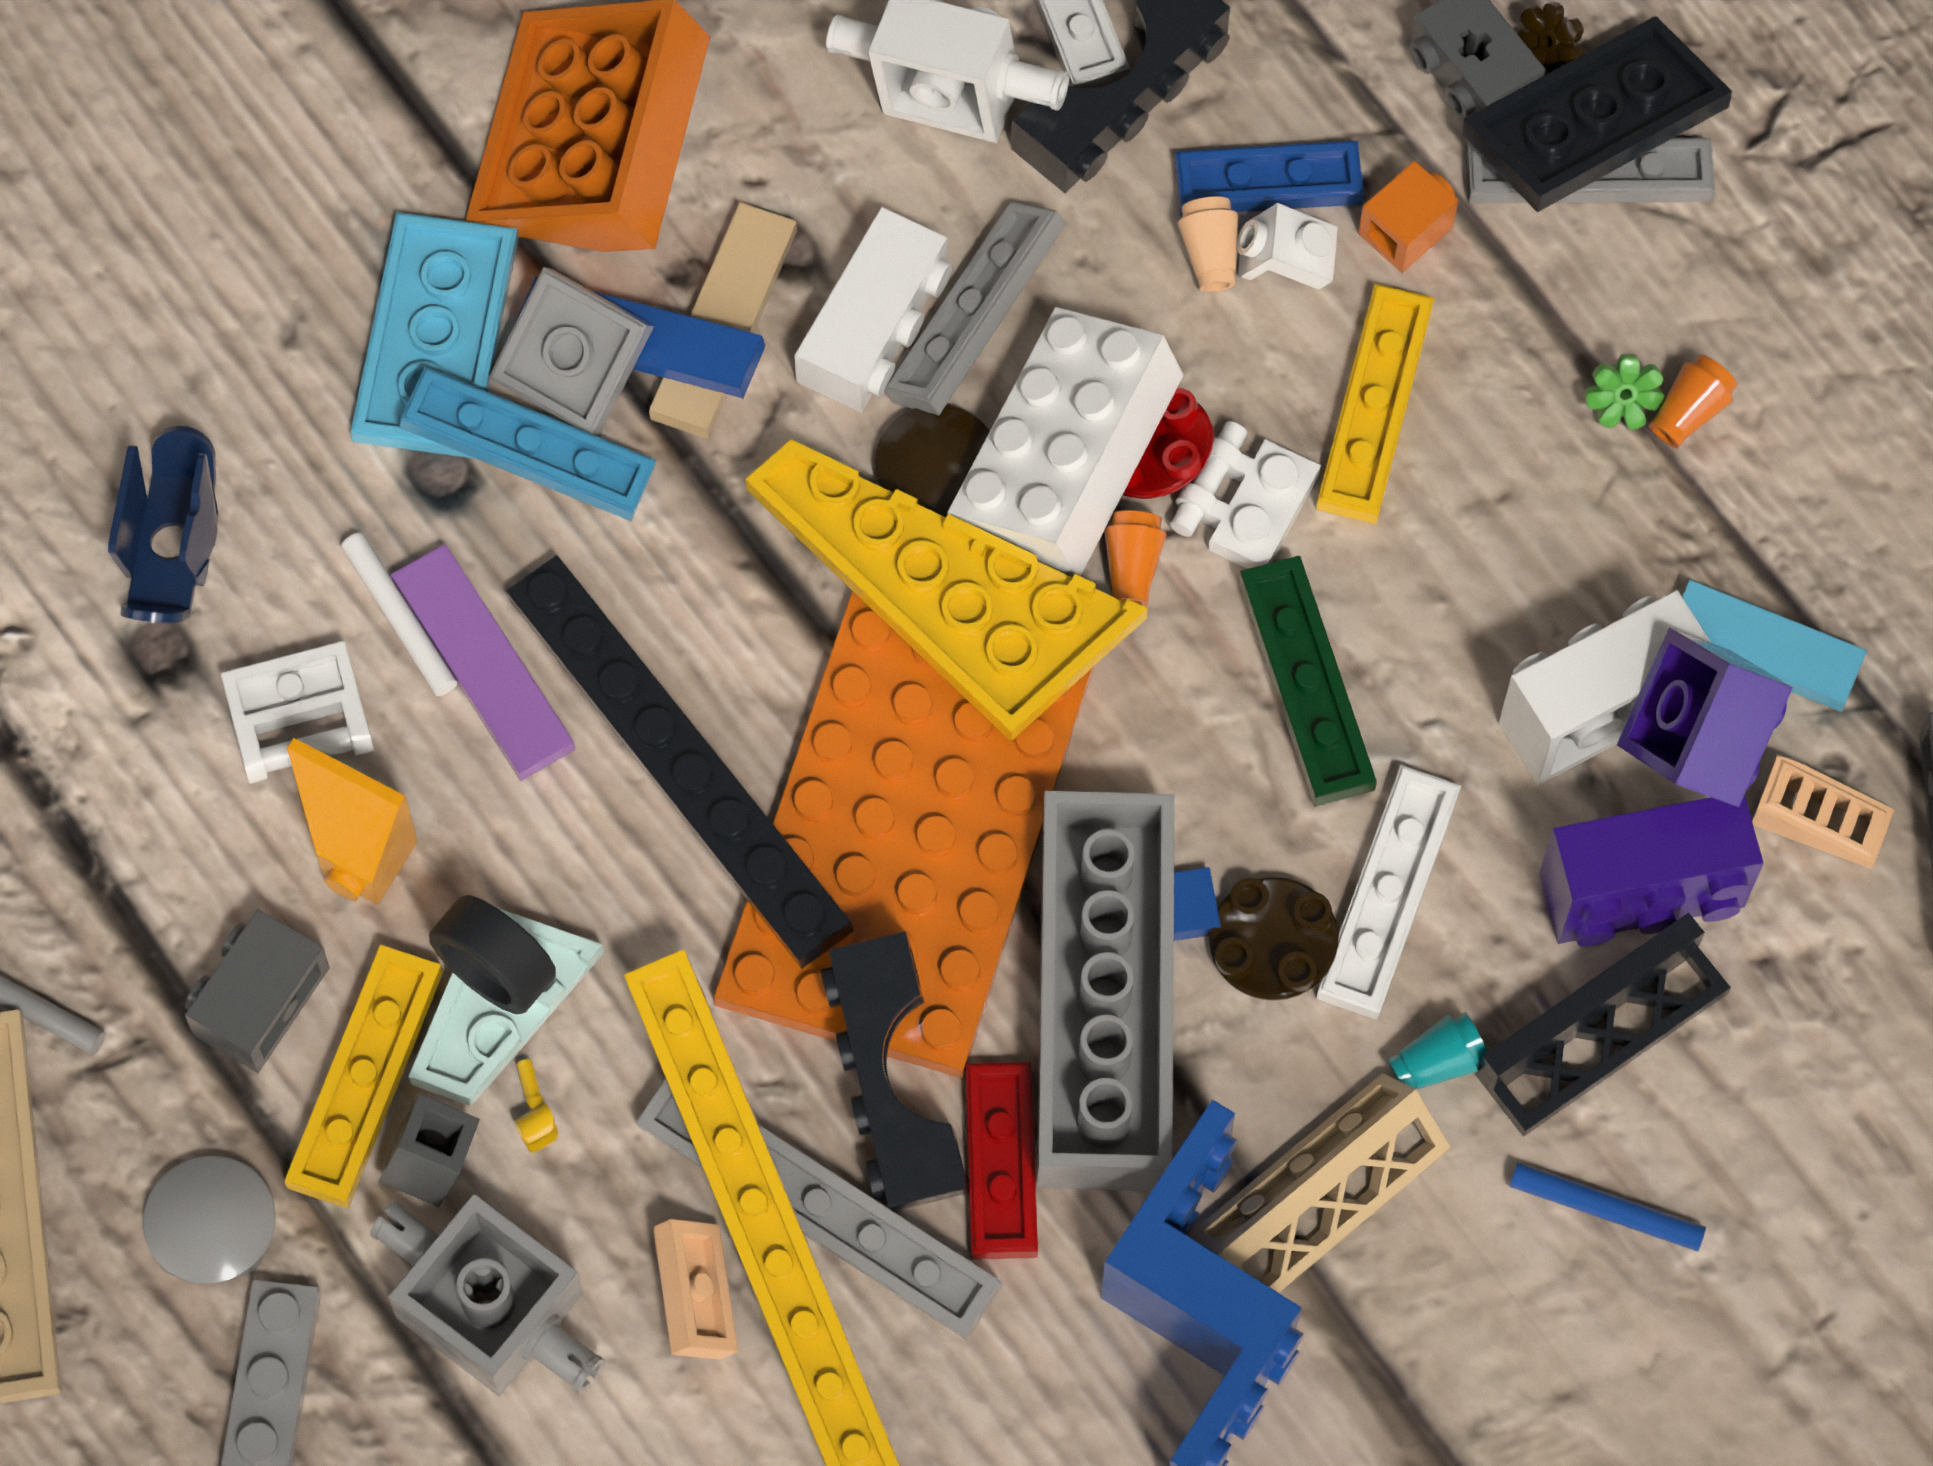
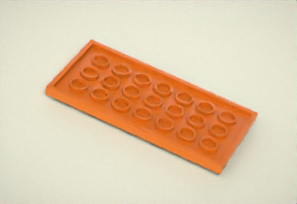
(910, 826)

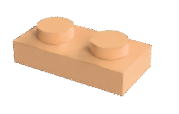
(695, 1289)

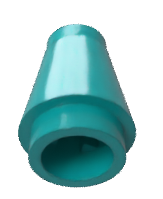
(1440, 1053)

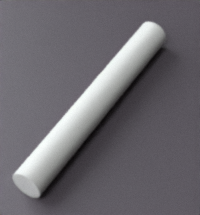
(399, 614)

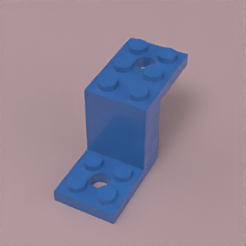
(1202, 1298)

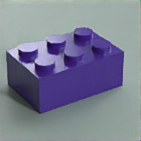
(1650, 869)

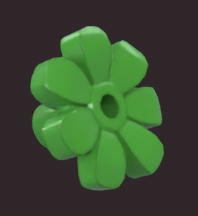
(1624, 392)

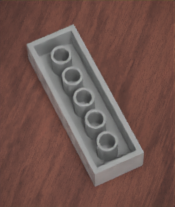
(1106, 990)

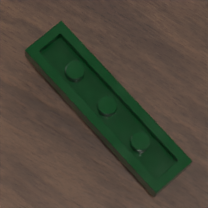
(1307, 681)

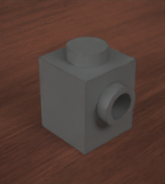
(429, 1150)

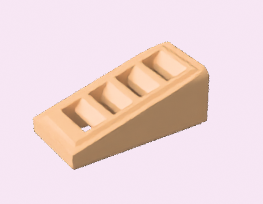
(1795, 826)

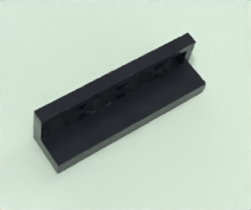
(1590, 1004)

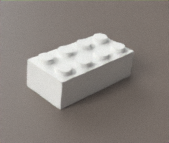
(1069, 438)

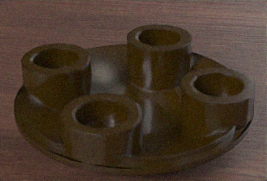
(929, 455)
(1274, 938)

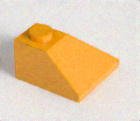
(355, 823)

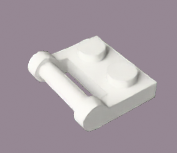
(290, 693)

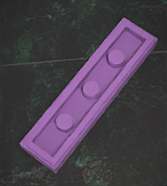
(483, 662)

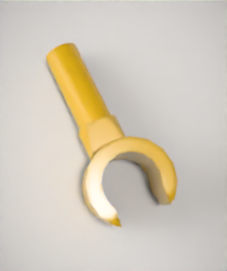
(537, 1125)

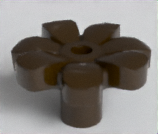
(1550, 36)

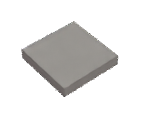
(571, 352)

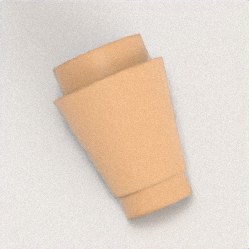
(1211, 241)

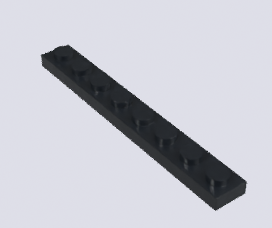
(680, 762)

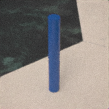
(1608, 1206)

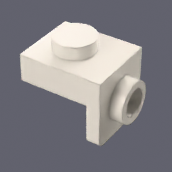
(1289, 246)

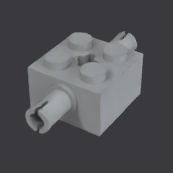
(483, 1254)

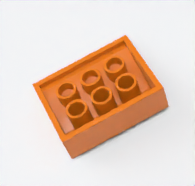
(591, 124)

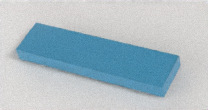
(527, 443)

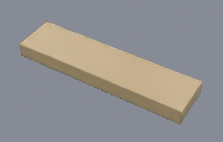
(733, 298)

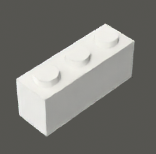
(873, 310)

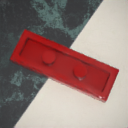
(1001, 1161)

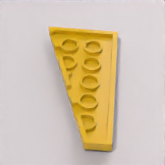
(960, 597)

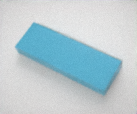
(1796, 654)

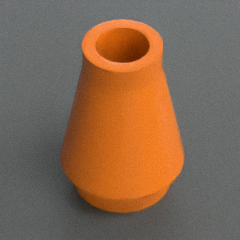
(1695, 398)
(1133, 553)

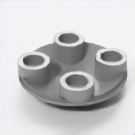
(209, 1220)

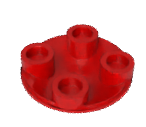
(1175, 450)

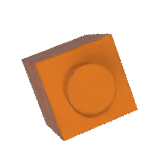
(1409, 215)

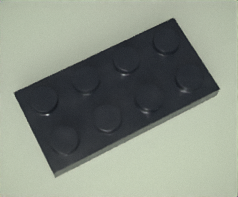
(1596, 113)

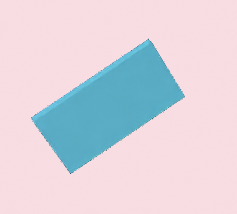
(435, 311)

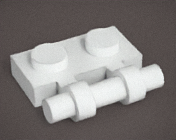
(1263, 507)

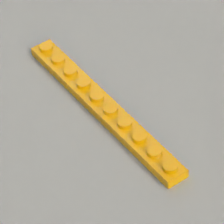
(759, 1214)

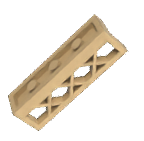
(1321, 1167)

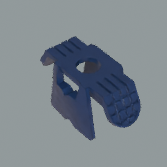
(180, 497)

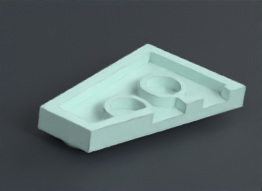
(475, 1039)

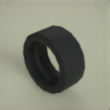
(492, 954)

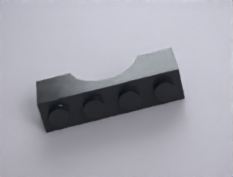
(1078, 136)
(877, 990)

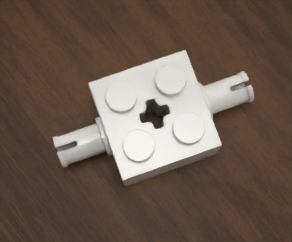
(946, 66)

